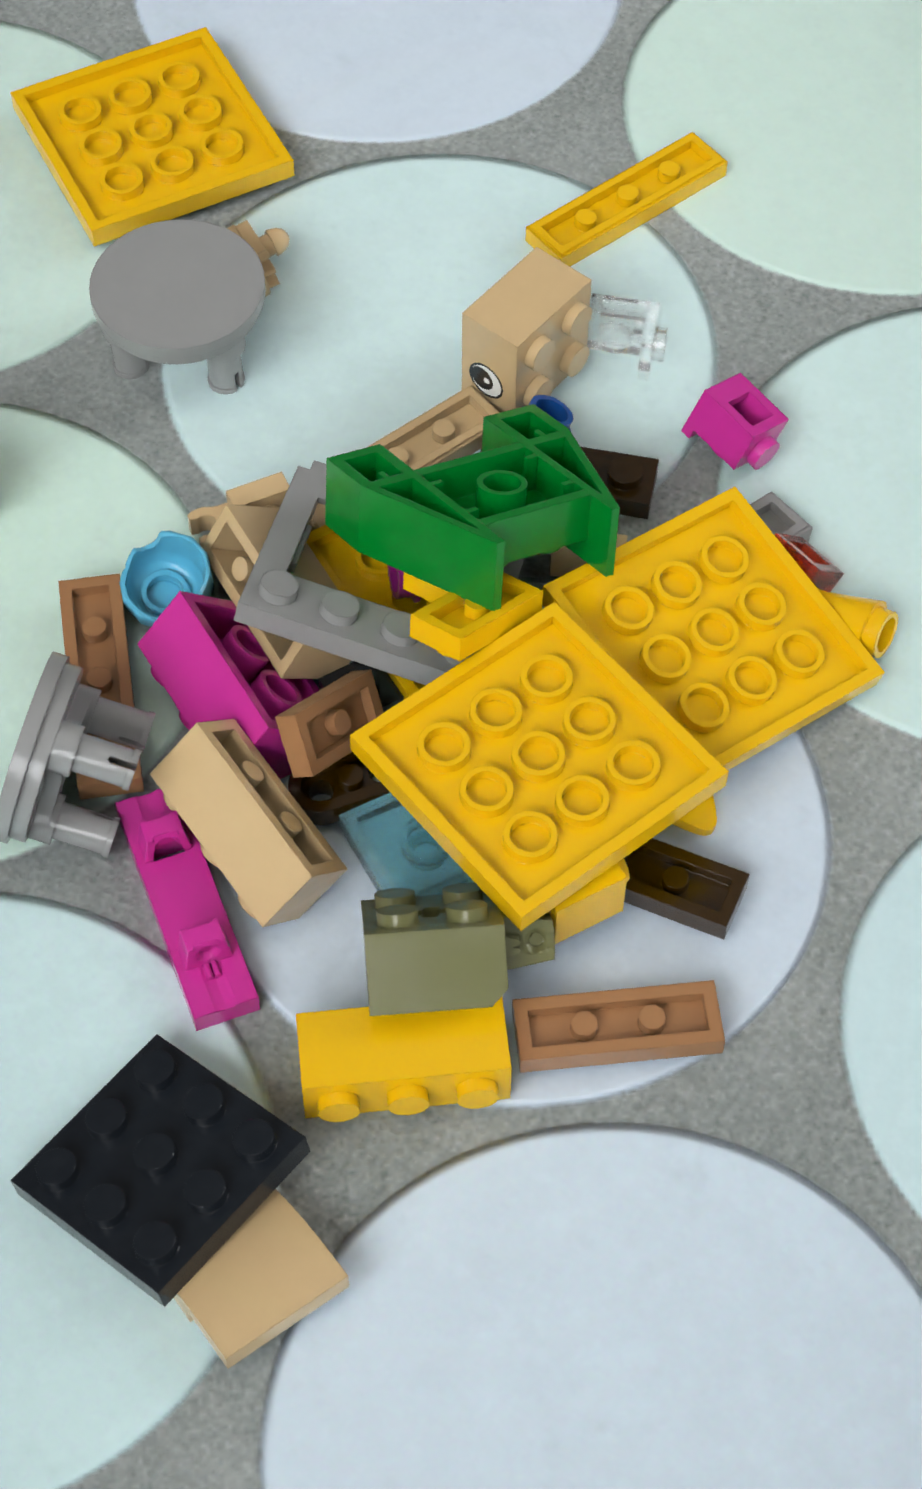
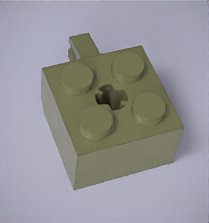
(444, 949)

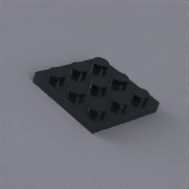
(161, 1168)

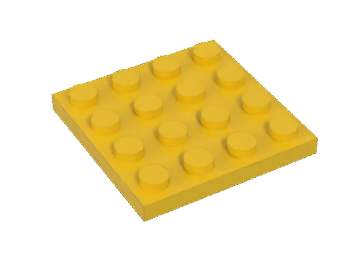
(151, 135)
(720, 628)
(538, 764)

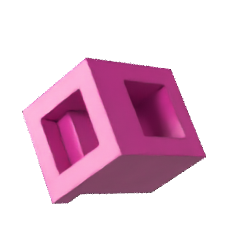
(737, 423)

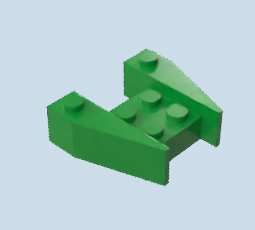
(476, 512)

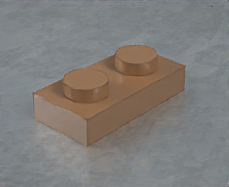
(320, 726)

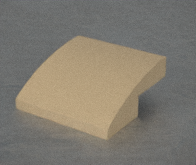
(261, 1281)

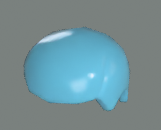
(160, 571)

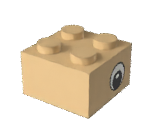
(527, 332)

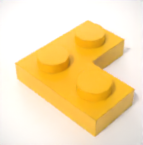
(462, 627)

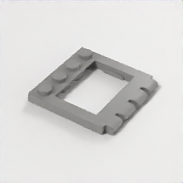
(327, 616)

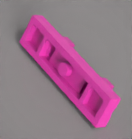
(188, 912)

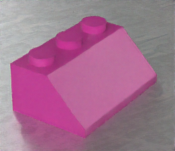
(221, 672)

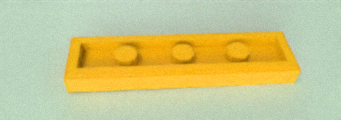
(627, 200)

